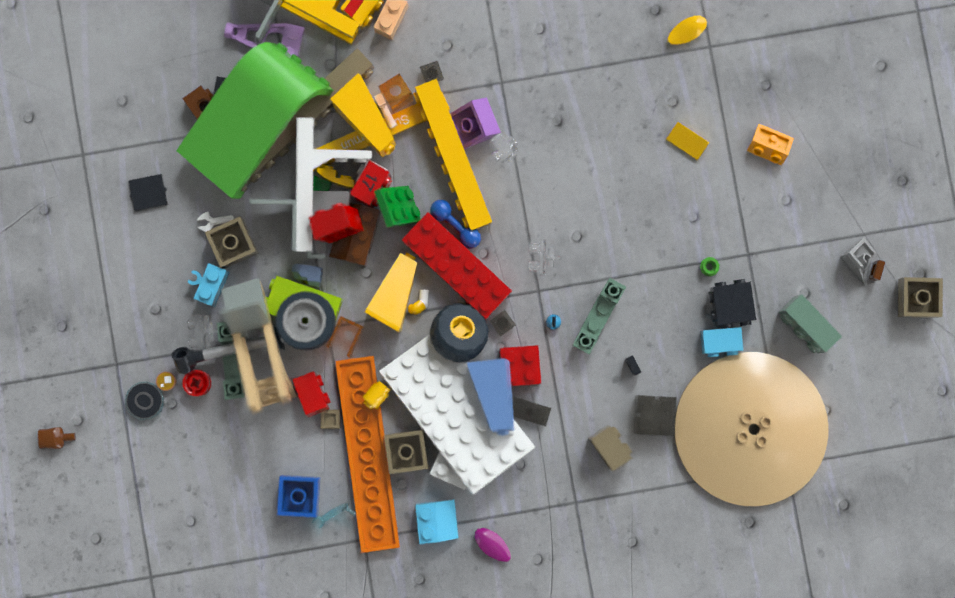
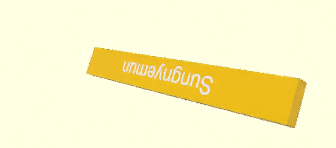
(404, 120)

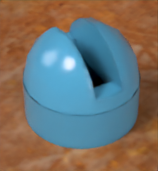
(549, 322)

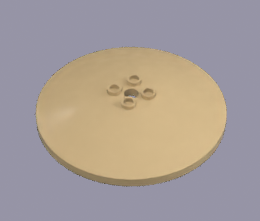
(716, 420)

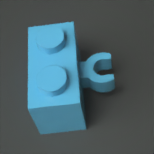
(210, 284)

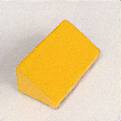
(687, 141)

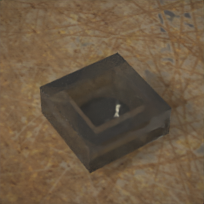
(431, 71)
(502, 323)

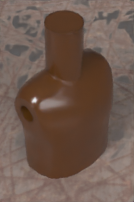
(53, 438)

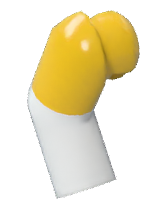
(420, 305)

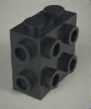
(732, 303)

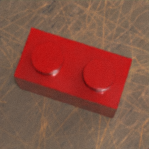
(311, 393)

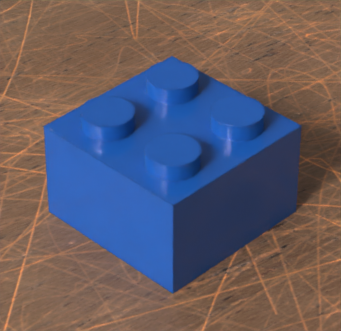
(298, 496)

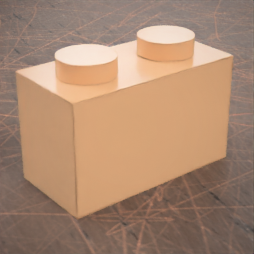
(390, 18)

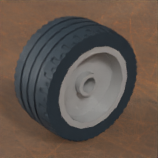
(309, 335)

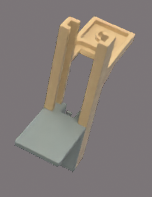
(249, 311)

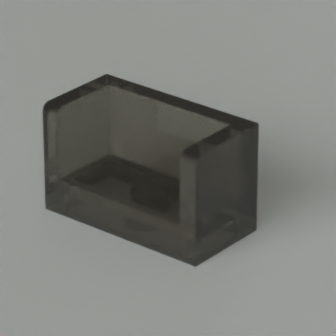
(530, 411)

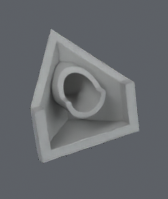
(859, 259)

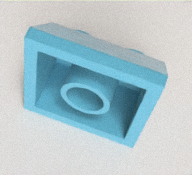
(436, 521)

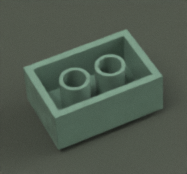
(809, 324)

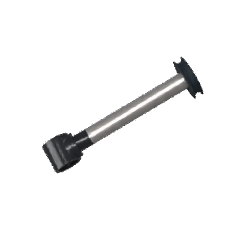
(187, 359)

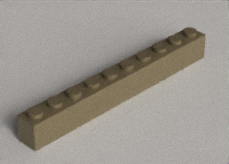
(314, 108)

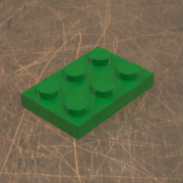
(397, 206)

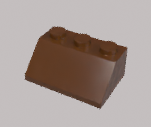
(357, 247)

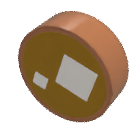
(166, 381)

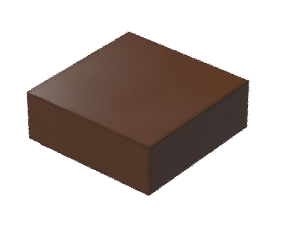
(877, 270)

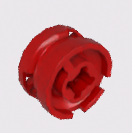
(197, 383)

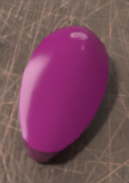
(492, 544)

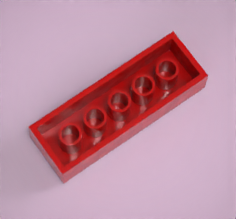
(456, 265)

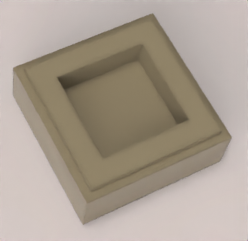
(330, 419)

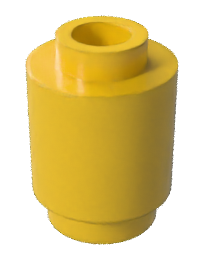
(376, 395)

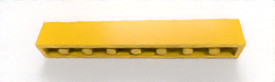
(453, 155)

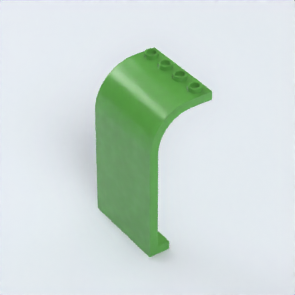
(249, 115)

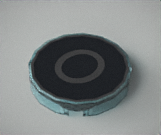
(144, 400)

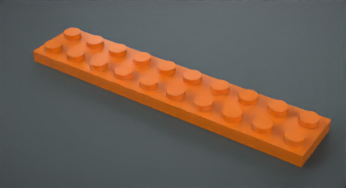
(367, 456)

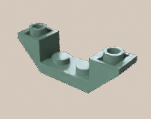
(599, 315)
(233, 380)

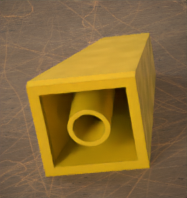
(360, 111)
(393, 295)

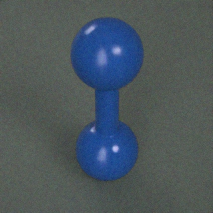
(442, 211)

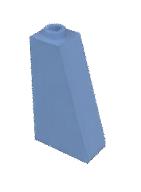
(495, 393)

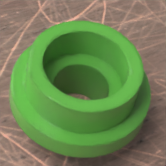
(715, 264)

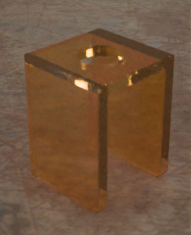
(402, 99)
(337, 328)

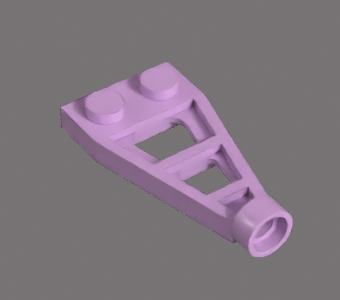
(291, 35)

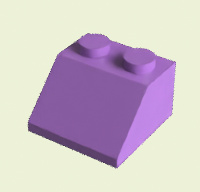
(475, 122)

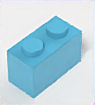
(721, 340)

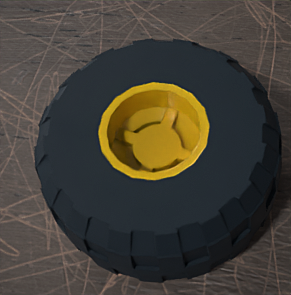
(459, 332)

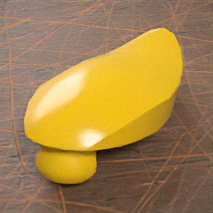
(687, 30)

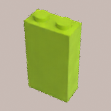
(283, 288)

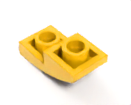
(331, 175)

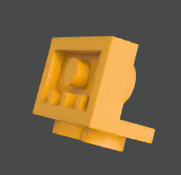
(770, 144)

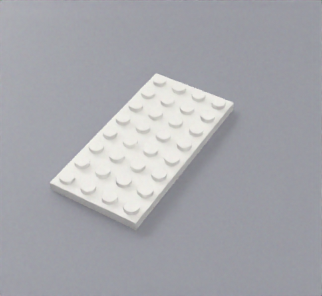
(451, 414)

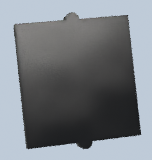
(148, 192)

